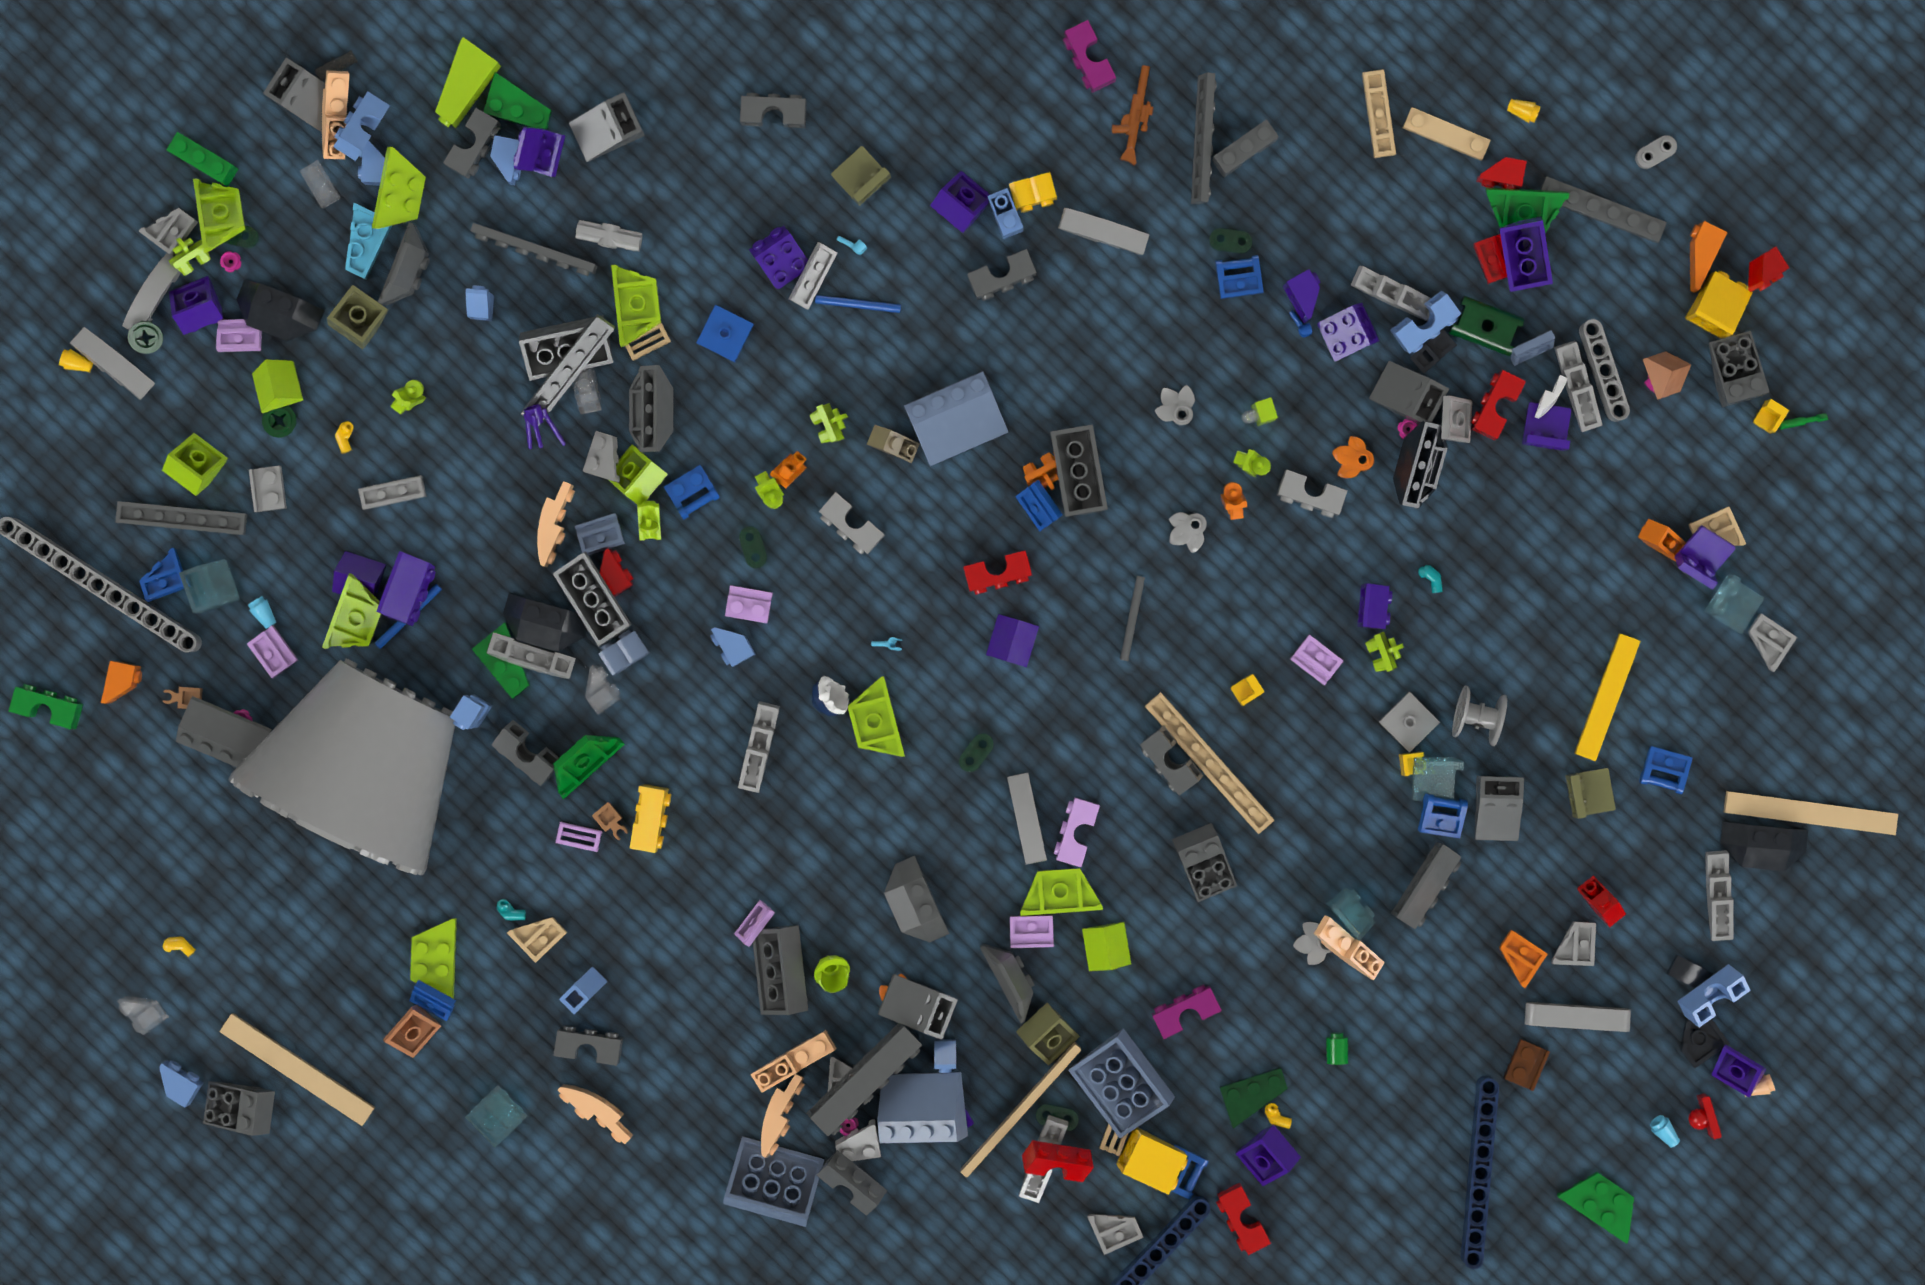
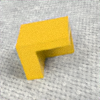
(1770, 416)
(1247, 689)
(1407, 762)

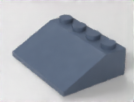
(956, 418)
(1122, 1083)
(922, 1108)
(774, 1185)

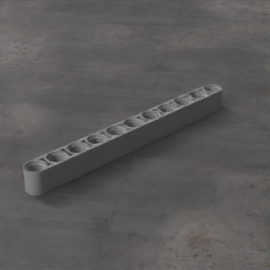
(89, 583)

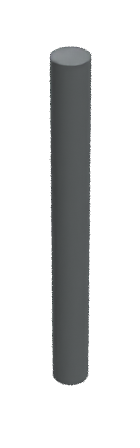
(1132, 618)

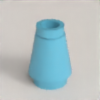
(262, 612)
(1664, 1130)

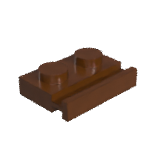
(1526, 1064)

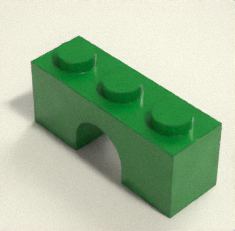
(202, 159)
(64, 710)

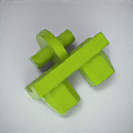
(181, 260)
(408, 396)
(832, 421)
(1252, 463)
(769, 490)
(649, 520)
(1387, 660)

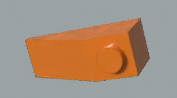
(1703, 250)

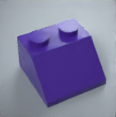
(961, 201)
(1303, 293)
(195, 305)
(1374, 606)
(1268, 1155)

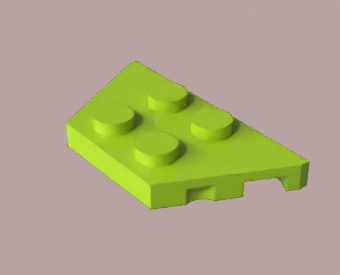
(398, 191)
(218, 213)
(635, 304)
(354, 616)
(875, 720)
(1060, 893)
(435, 957)

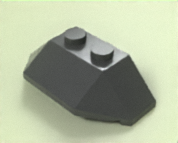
(406, 268)
(650, 409)
(913, 902)
(1011, 978)

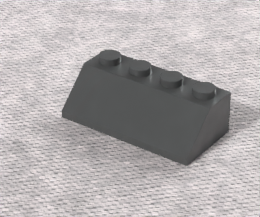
(546, 347)
(1078, 470)
(592, 599)
(219, 732)
(1426, 885)
(780, 971)

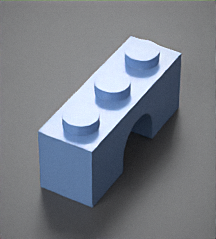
(353, 138)
(1441, 314)
(470, 712)
(1726, 984)

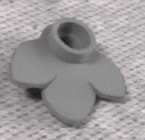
(1175, 402)
(1184, 531)
(1311, 944)

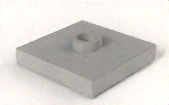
(1456, 419)
(1409, 722)

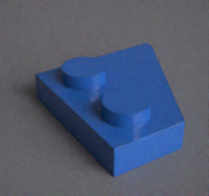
(163, 578)

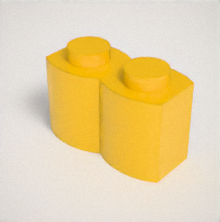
(1033, 192)

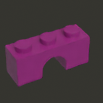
(1096, 74)
(1200, 1000)

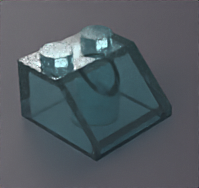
(1351, 913)
(496, 1116)

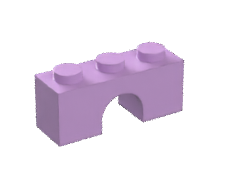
(1079, 813)

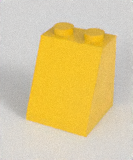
(1719, 305)
(1151, 1161)

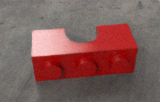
(1487, 421)
(979, 578)
(1043, 1156)
(1251, 1236)

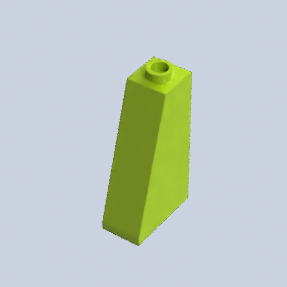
(465, 82)

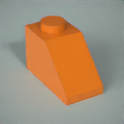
(1661, 539)
(120, 680)

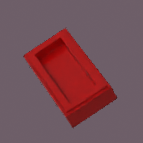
(1705, 1117)

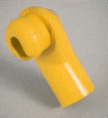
(342, 436)
(178, 943)
(1274, 1117)

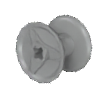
(1479, 716)

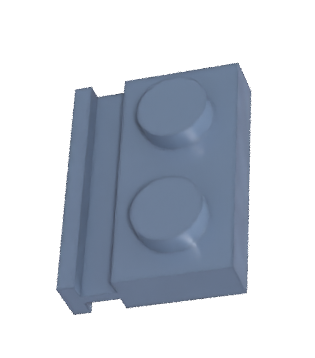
(1532, 348)
(600, 534)

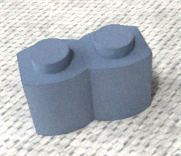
(623, 652)

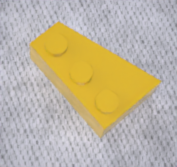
(650, 818)

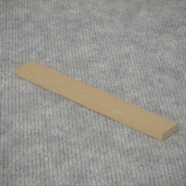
(1209, 763)
(1810, 813)
(297, 1069)
(1020, 1109)

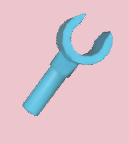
(859, 247)
(890, 643)

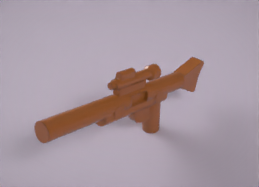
(1131, 121)

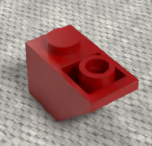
(1506, 173)
(1765, 269)
(614, 574)
(1601, 901)

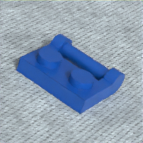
(1239, 284)
(689, 485)
(1669, 763)
(1442, 823)
(1200, 1163)

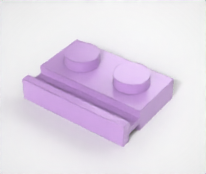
(237, 336)
(748, 604)
(272, 651)
(1316, 660)
(1031, 931)

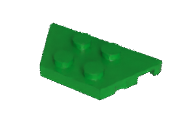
(1523, 204)
(583, 760)
(1602, 1203)

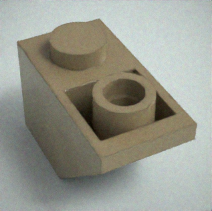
(893, 443)

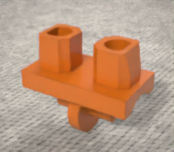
(789, 469)
(1046, 474)
(1234, 500)

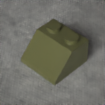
(357, 317)
(1047, 1034)

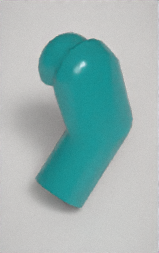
(1432, 575)
(509, 912)

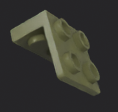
(860, 175)
(1590, 792)

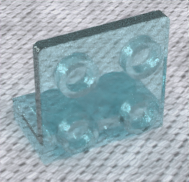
(1734, 604)
(1435, 777)

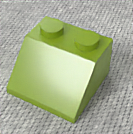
(194, 464)
(637, 475)

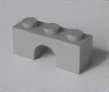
(1292, 489)
(835, 513)

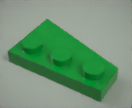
(514, 105)
(509, 675)

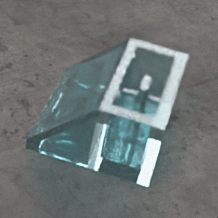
(209, 586)

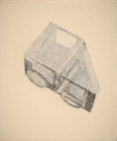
(587, 391)
(599, 691)
(143, 1012)

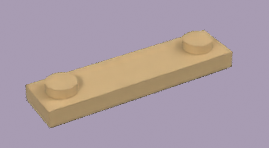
(1379, 113)
(1446, 134)

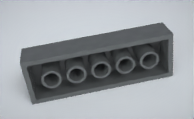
(863, 1079)

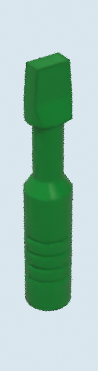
(1802, 421)

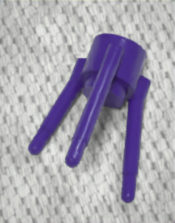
(534, 416)

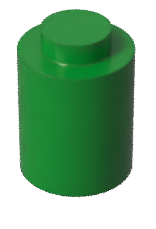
(1337, 1049)

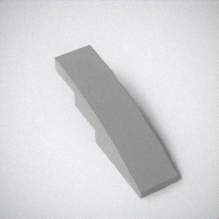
(1103, 231)
(1391, 292)
(112, 363)
(1578, 386)
(758, 747)
(1027, 818)
(1719, 895)
(1034, 1185)

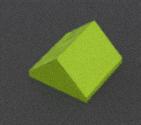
(276, 384)
(1106, 947)

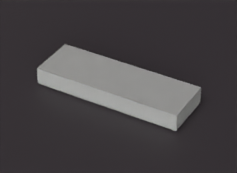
(812, 275)
(392, 492)

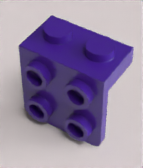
(539, 151)
(779, 257)

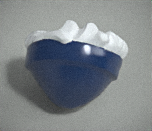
(829, 697)

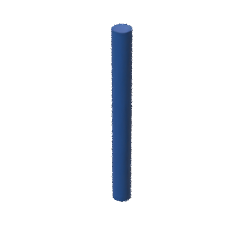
(854, 303)
(393, 630)

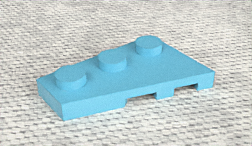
(364, 242)

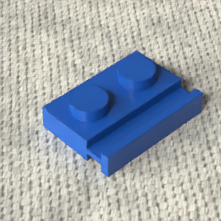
(1039, 505)
(432, 1000)

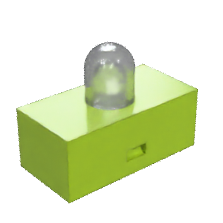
(1261, 413)

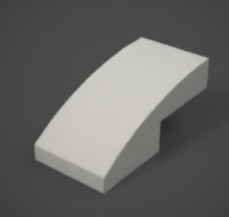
(1549, 398)

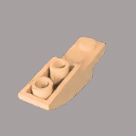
(334, 111)
(548, 531)
(1348, 948)
(793, 1061)
(590, 1104)
(774, 1121)

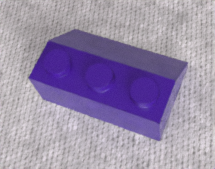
(1526, 254)
(406, 589)

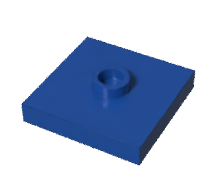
(725, 333)

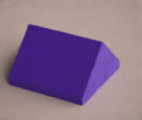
(364, 569)
(1012, 640)
(1738, 1071)

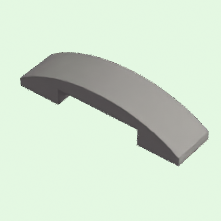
(151, 293)
(530, 657)

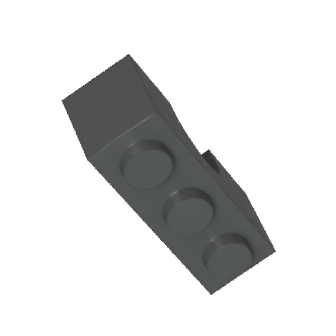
(755, 107)
(1244, 148)
(466, 160)
(985, 284)
(512, 745)
(1179, 776)
(607, 1046)
(842, 1171)

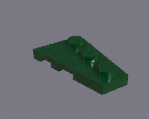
(1251, 1094)

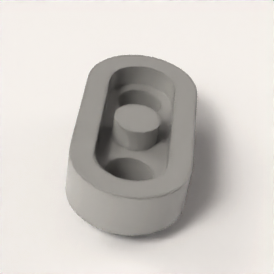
(1656, 151)

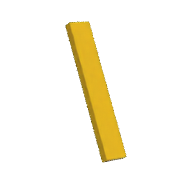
(1607, 697)

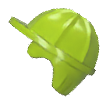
(832, 973)

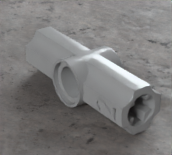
(609, 235)

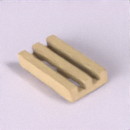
(663, 333)
(1110, 1148)

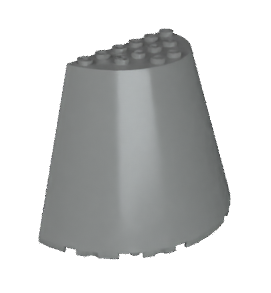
(357, 766)

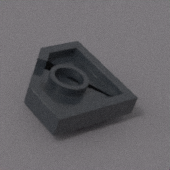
(1702, 1042)

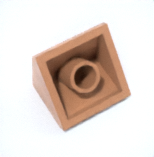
(1666, 373)
(412, 1031)

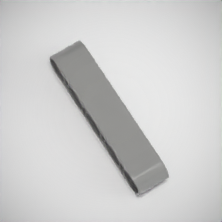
(1601, 381)
(1577, 1016)

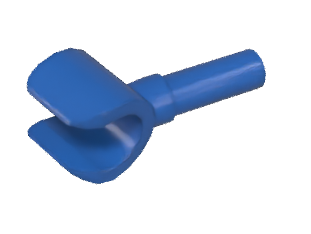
(1304, 330)

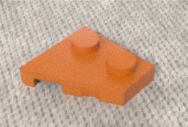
(1522, 957)

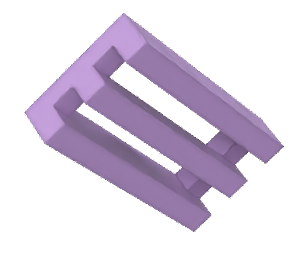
(580, 828)
(754, 923)

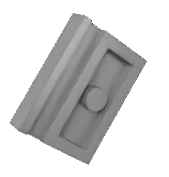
(267, 489)

